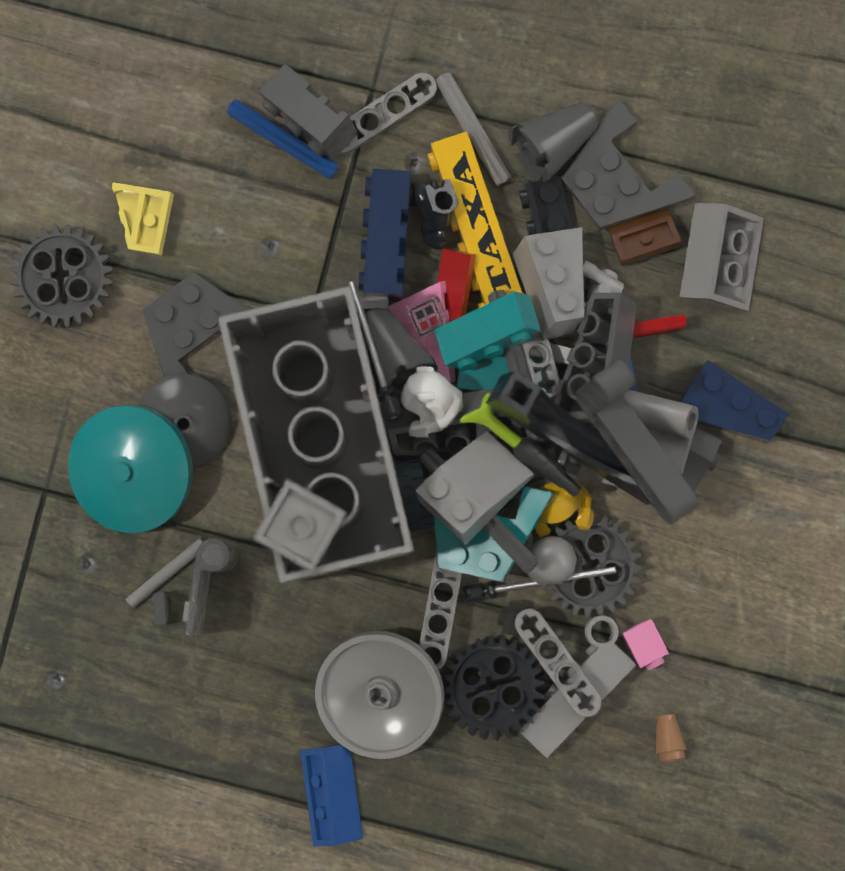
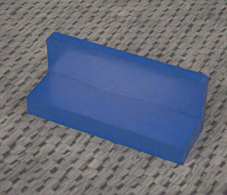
(331, 795)

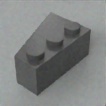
(307, 113)

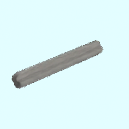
(476, 133)

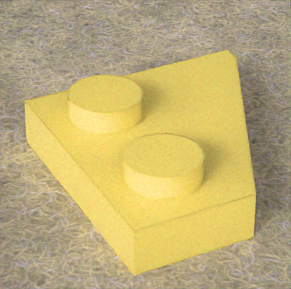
(144, 216)

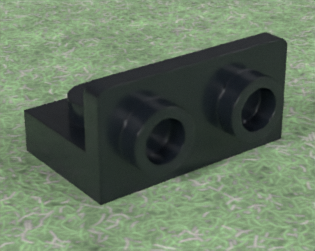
(546, 206)

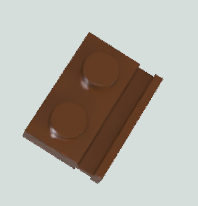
(644, 236)

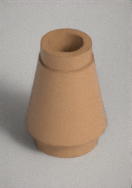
(669, 739)

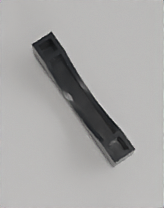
(539, 414)

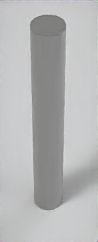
(163, 574)

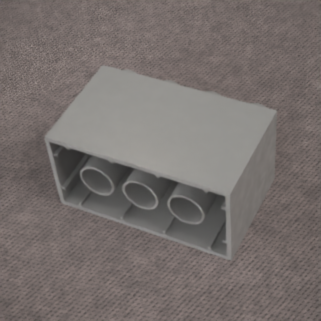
(317, 423)

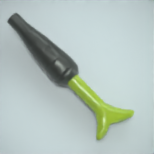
(524, 448)

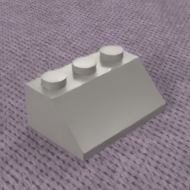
(721, 256)

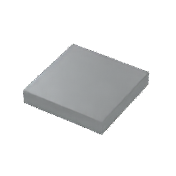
(299, 525)

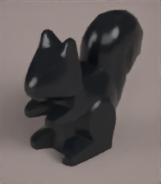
(437, 207)

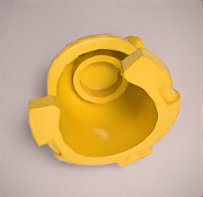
(563, 506)

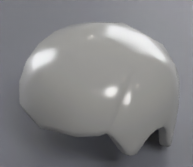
(555, 560)

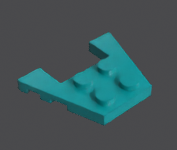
(482, 554)

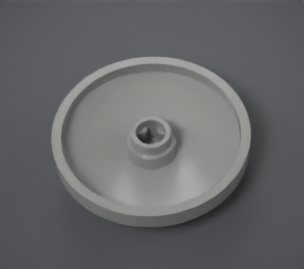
(379, 695)

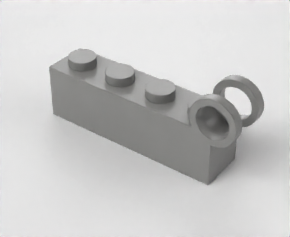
(604, 669)

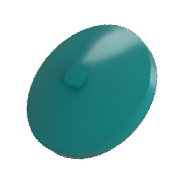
(130, 468)

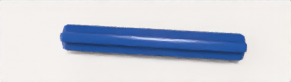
(281, 138)

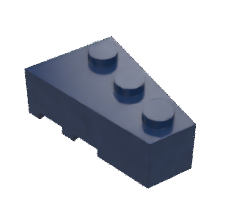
(732, 405)

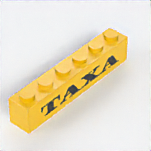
(474, 216)

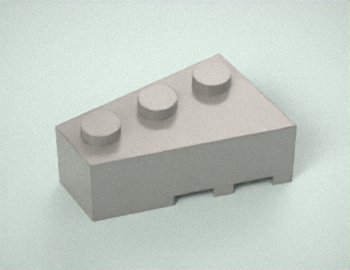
(553, 278)

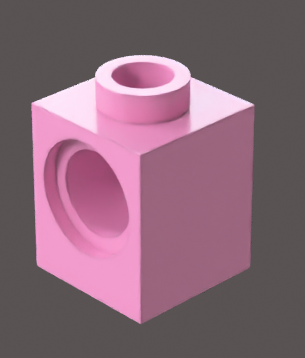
(645, 644)

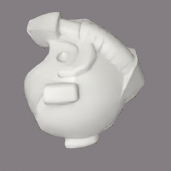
(432, 399)

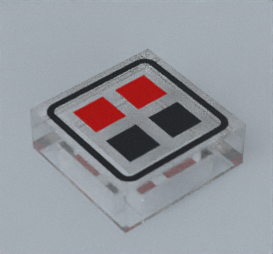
(428, 316)

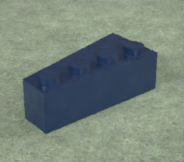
(387, 234)

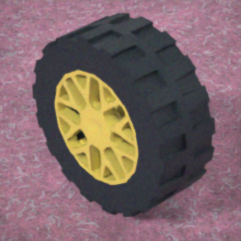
(410, 478)

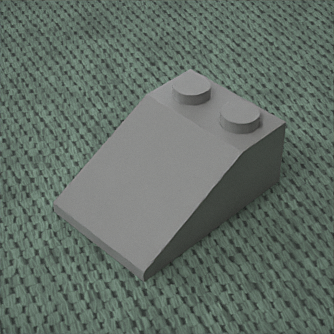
(473, 486)

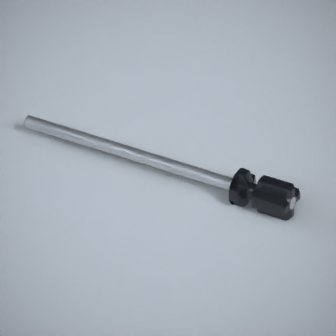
(390, 406)
(478, 592)

